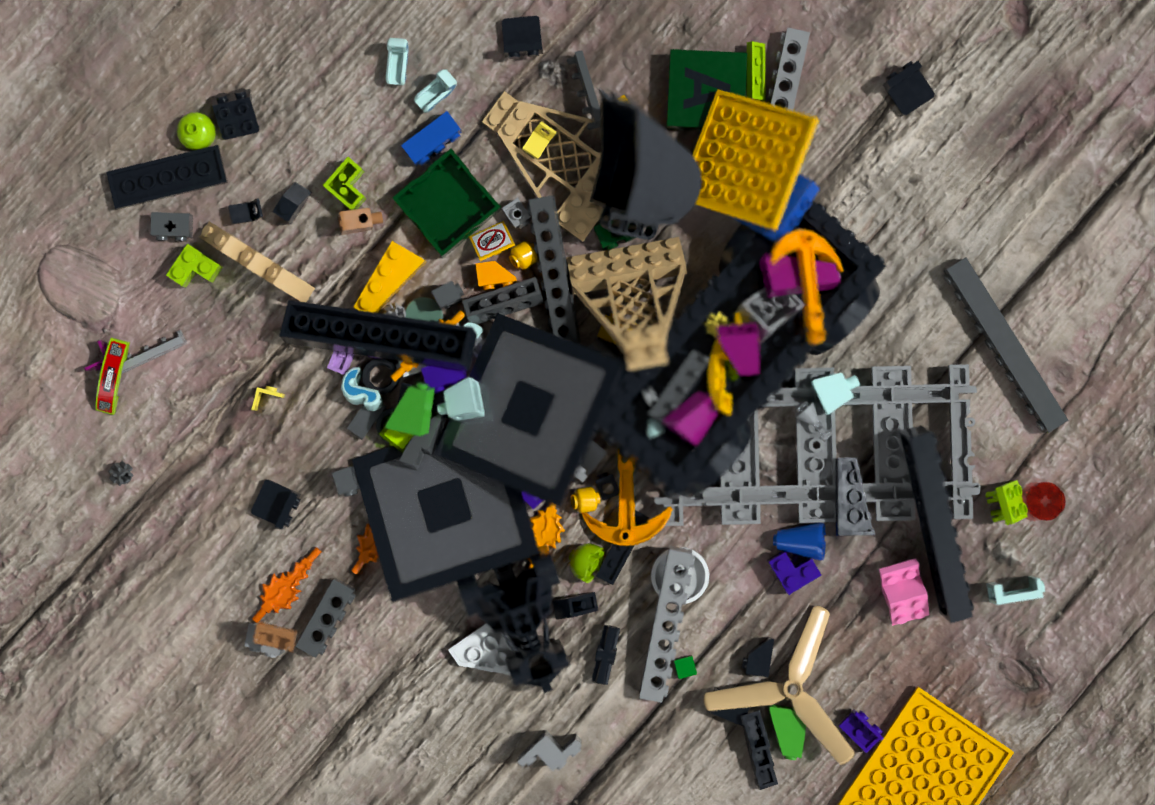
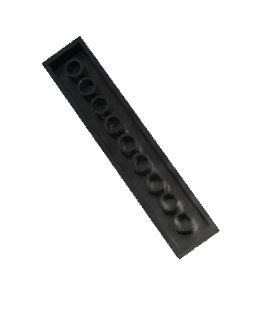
(378, 335)
(936, 523)

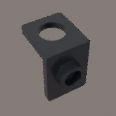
(245, 212)
(603, 479)

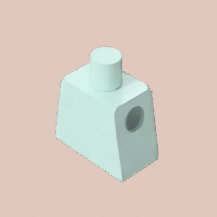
(834, 390)
(462, 401)

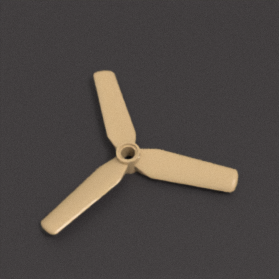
(804, 705)

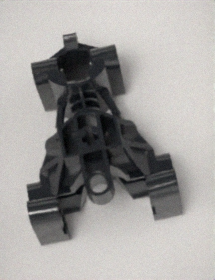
(519, 610)

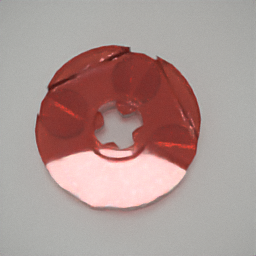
(1052, 509)

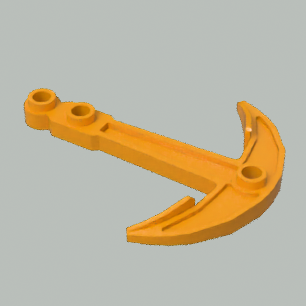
(806, 245)
(626, 517)

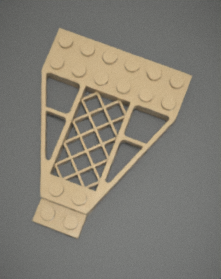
(510, 119)
(627, 269)

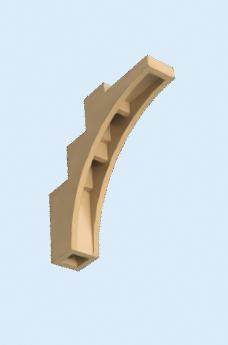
(256, 262)

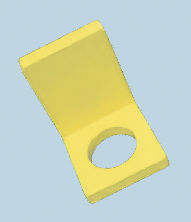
(538, 140)
(268, 390)

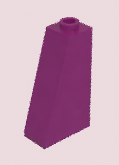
(785, 279)

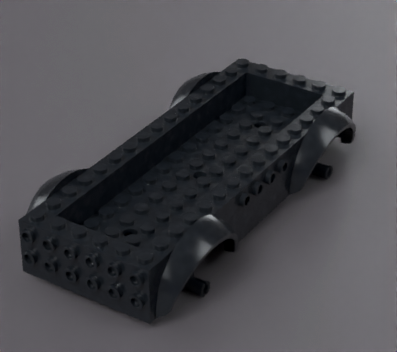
(668, 457)

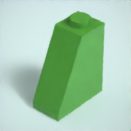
(413, 411)
(788, 731)

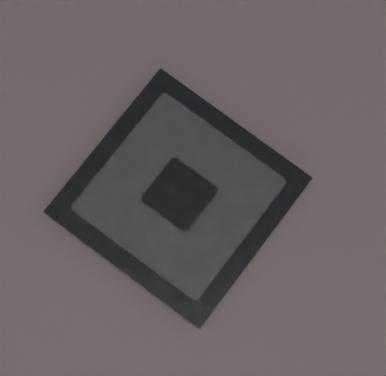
(538, 407)
(439, 521)

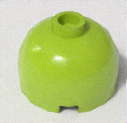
(196, 131)
(585, 561)

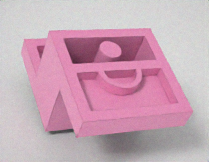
(904, 592)

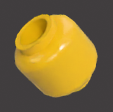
(523, 255)
(585, 499)

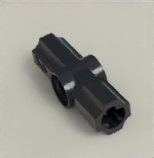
(605, 654)

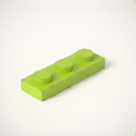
(756, 71)

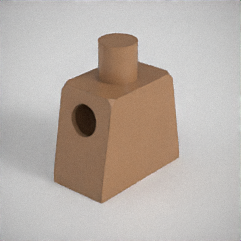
(350, 223)

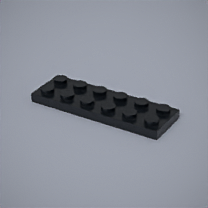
(167, 177)

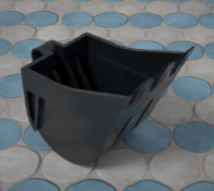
(641, 172)

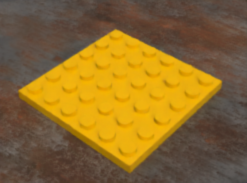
(750, 157)

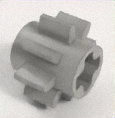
(395, 310)

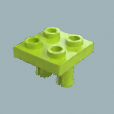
(1011, 503)

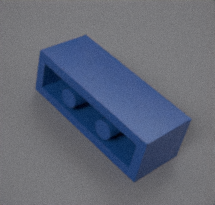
(432, 139)

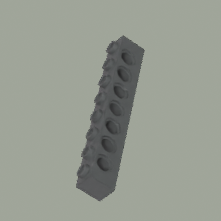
(559, 263)

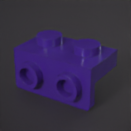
(860, 731)

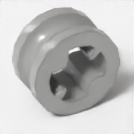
(649, 396)

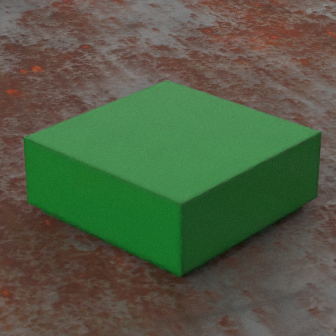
(685, 667)

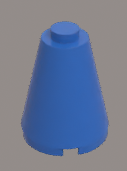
(803, 540)

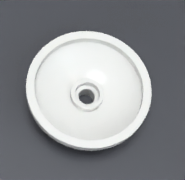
(698, 573)

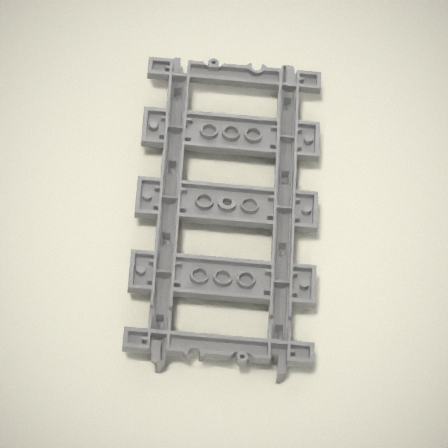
(816, 473)

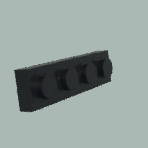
(618, 555)

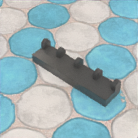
(588, 89)
(679, 386)

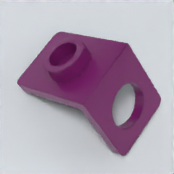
(98, 365)

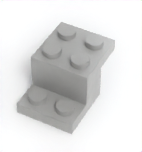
(550, 751)

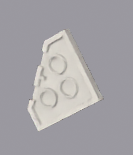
(483, 651)

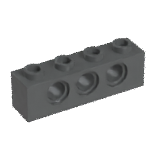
(503, 301)
(307, 642)

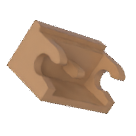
(275, 636)

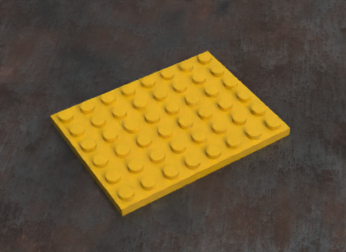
(929, 759)

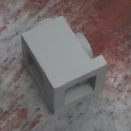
(511, 208)

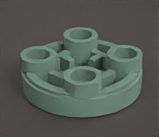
(424, 309)

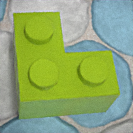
(342, 181)
(192, 262)

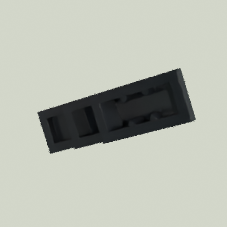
(758, 749)

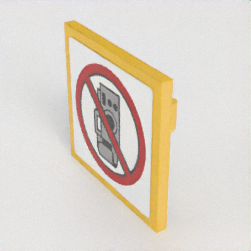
(492, 241)

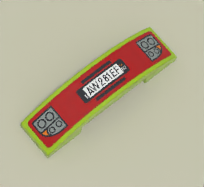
(110, 376)

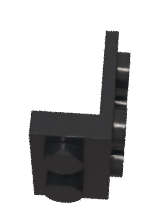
(522, 37)
(909, 88)
(235, 114)
(276, 504)

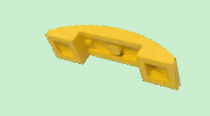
(716, 378)

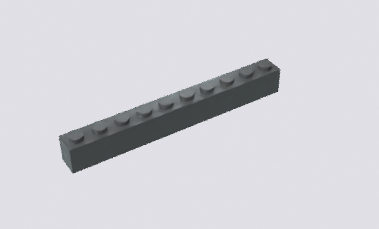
(1005, 345)

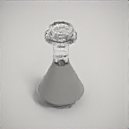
(807, 413)

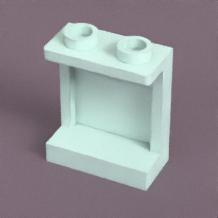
(999, 597)

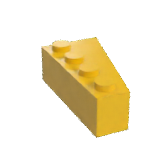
(389, 277)

